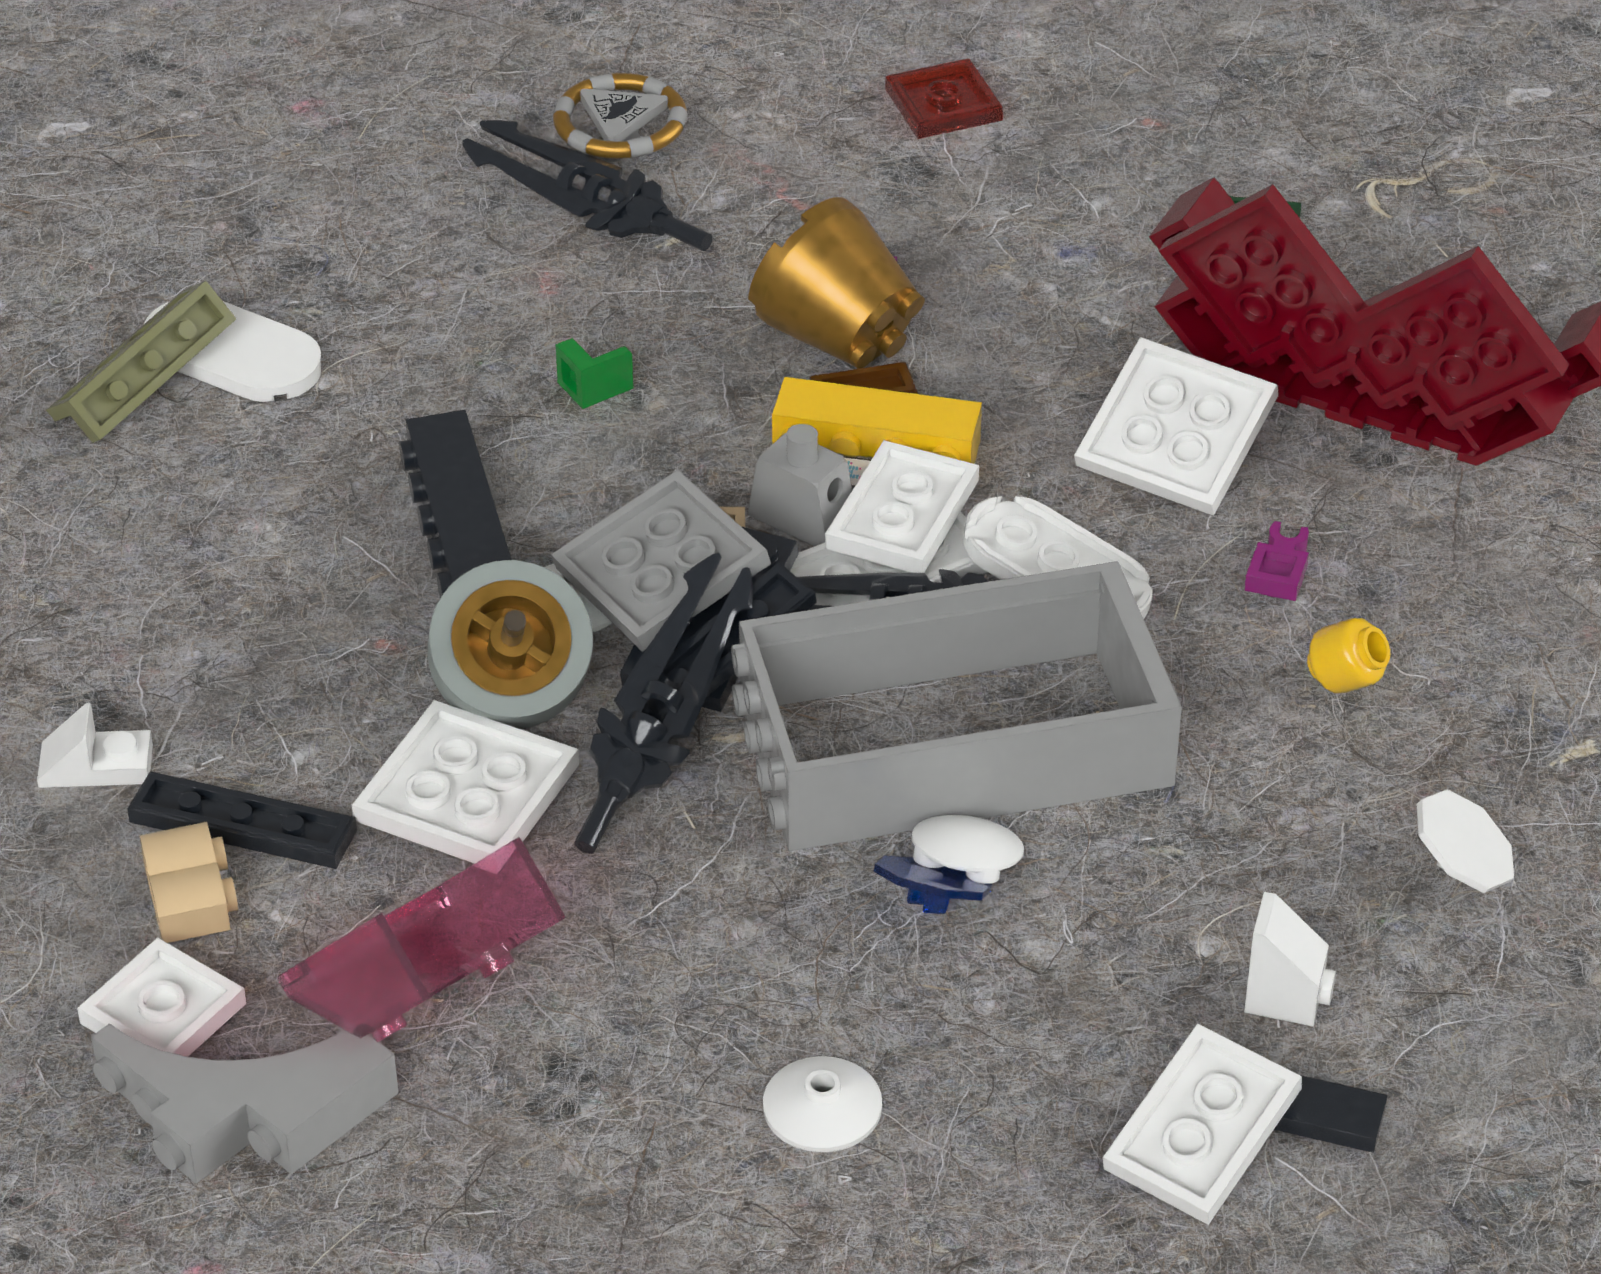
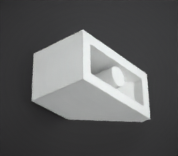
(1287, 966)

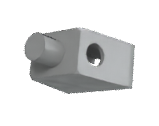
(799, 485)

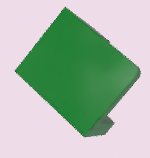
(593, 379)

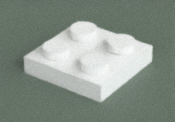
(164, 1000)

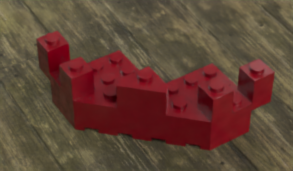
(1430, 360)

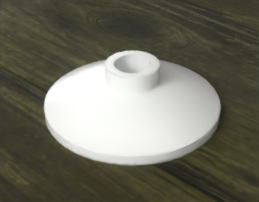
(822, 1104)

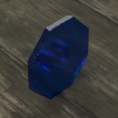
(930, 885)

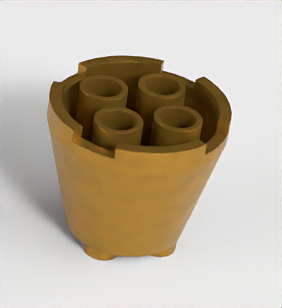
(836, 286)

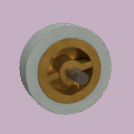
(510, 643)

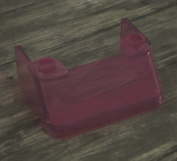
(426, 945)

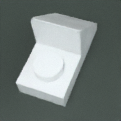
(82, 757)

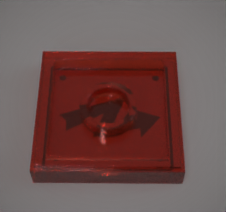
(943, 98)

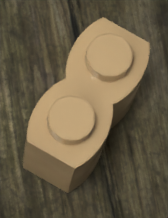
(187, 882)

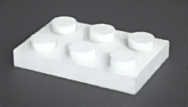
(902, 507)
(1202, 1123)

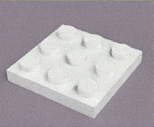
(1176, 425)
(465, 783)

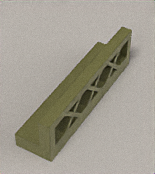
(144, 361)

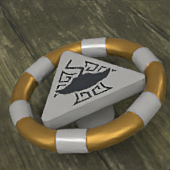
(620, 115)

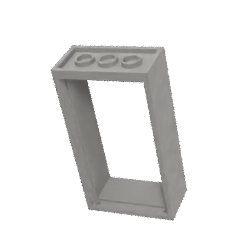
(945, 637)

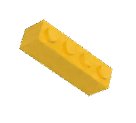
(860, 418)

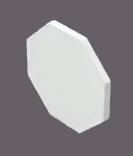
(1465, 841)

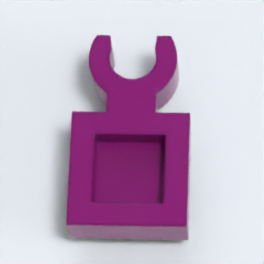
(1280, 565)

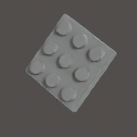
(638, 556)

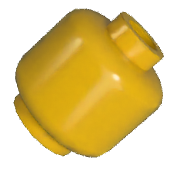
(1348, 655)

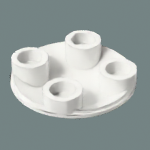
(966, 845)

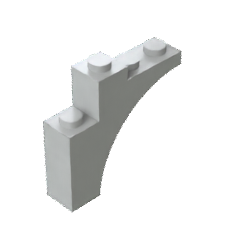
(277, 1103)

